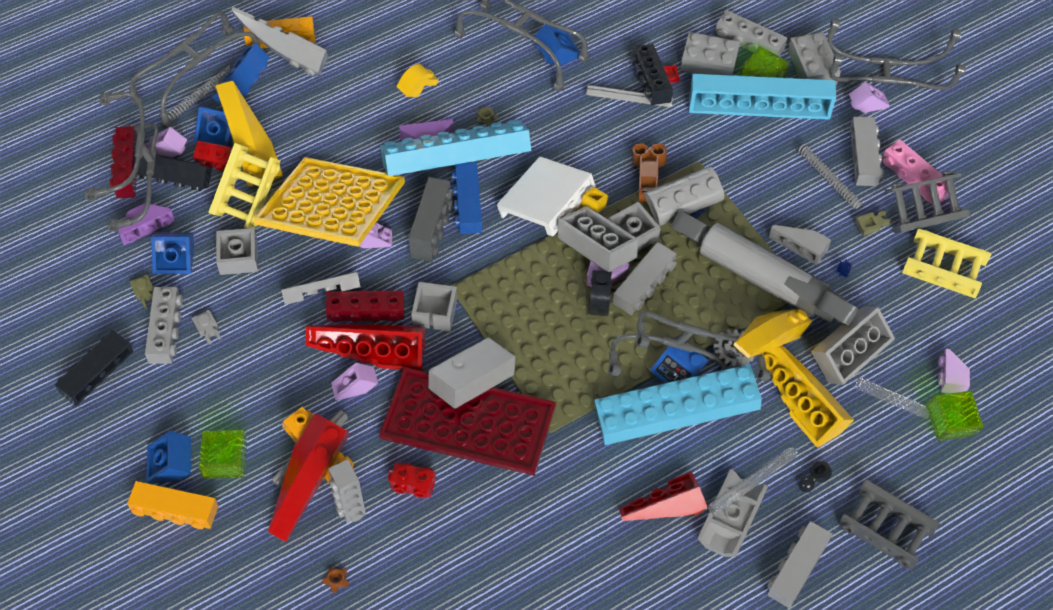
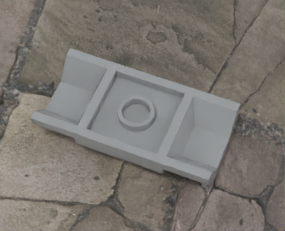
(346, 282)
(728, 528)

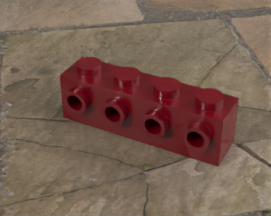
(124, 160)
(365, 306)

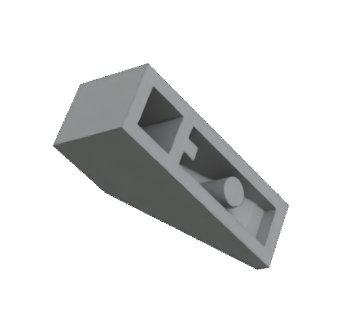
(803, 242)

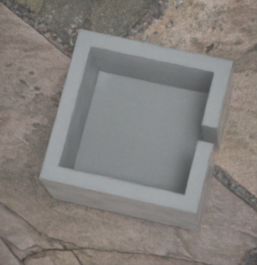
(434, 306)

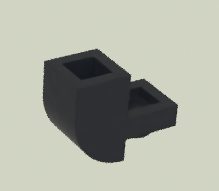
(600, 293)

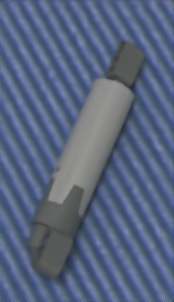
(766, 270)

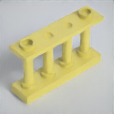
(232, 173)
(947, 279)

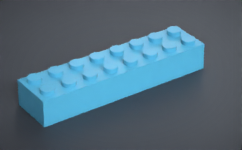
(762, 96)
(455, 147)
(678, 404)

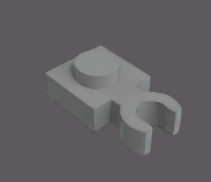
(206, 325)

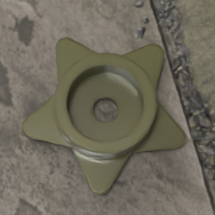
(483, 112)

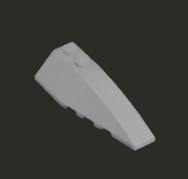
(290, 47)

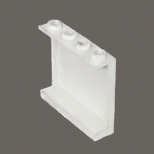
(546, 193)

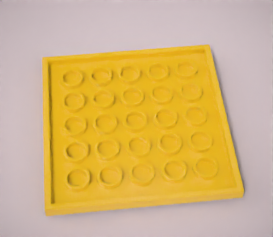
(330, 201)

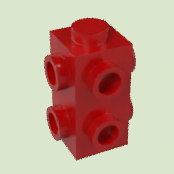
(212, 155)
(412, 480)

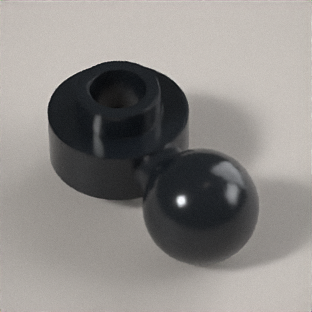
(819, 473)

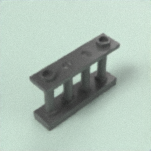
(938, 215)
(900, 509)

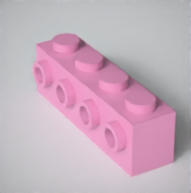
(913, 169)

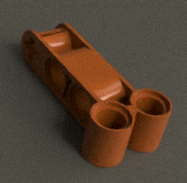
(649, 161)

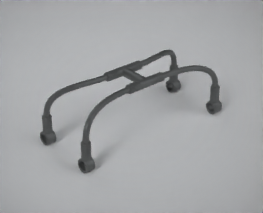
(516, 27)
(197, 58)
(886, 62)
(150, 156)
(680, 343)

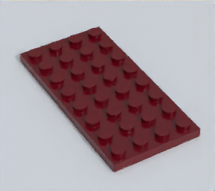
(489, 429)

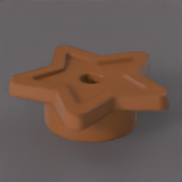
(336, 573)

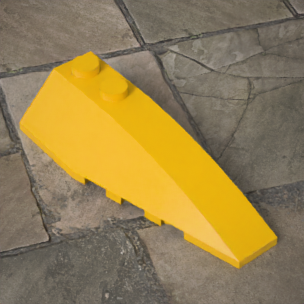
(245, 129)
(772, 331)
(807, 399)

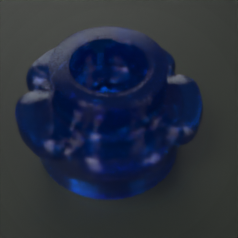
(844, 268)

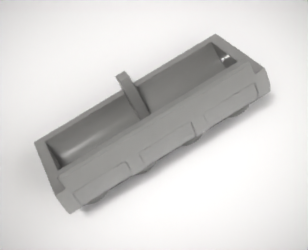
(685, 195)

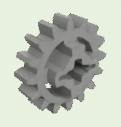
(730, 354)

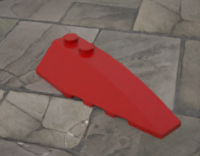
(374, 344)
(306, 470)

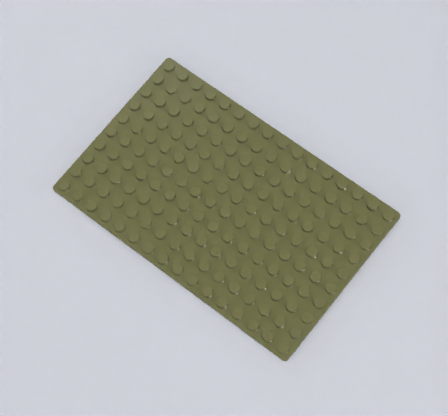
(541, 306)

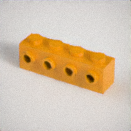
(300, 26)
(295, 426)
(172, 505)

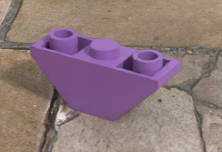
(426, 128)
(154, 219)

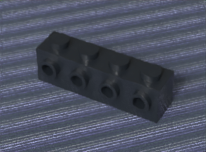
(651, 74)
(178, 171)
(94, 368)

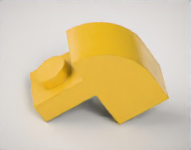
(415, 79)
(594, 199)

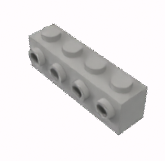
(749, 34)
(865, 151)
(644, 279)
(163, 325)
(346, 492)
(799, 565)

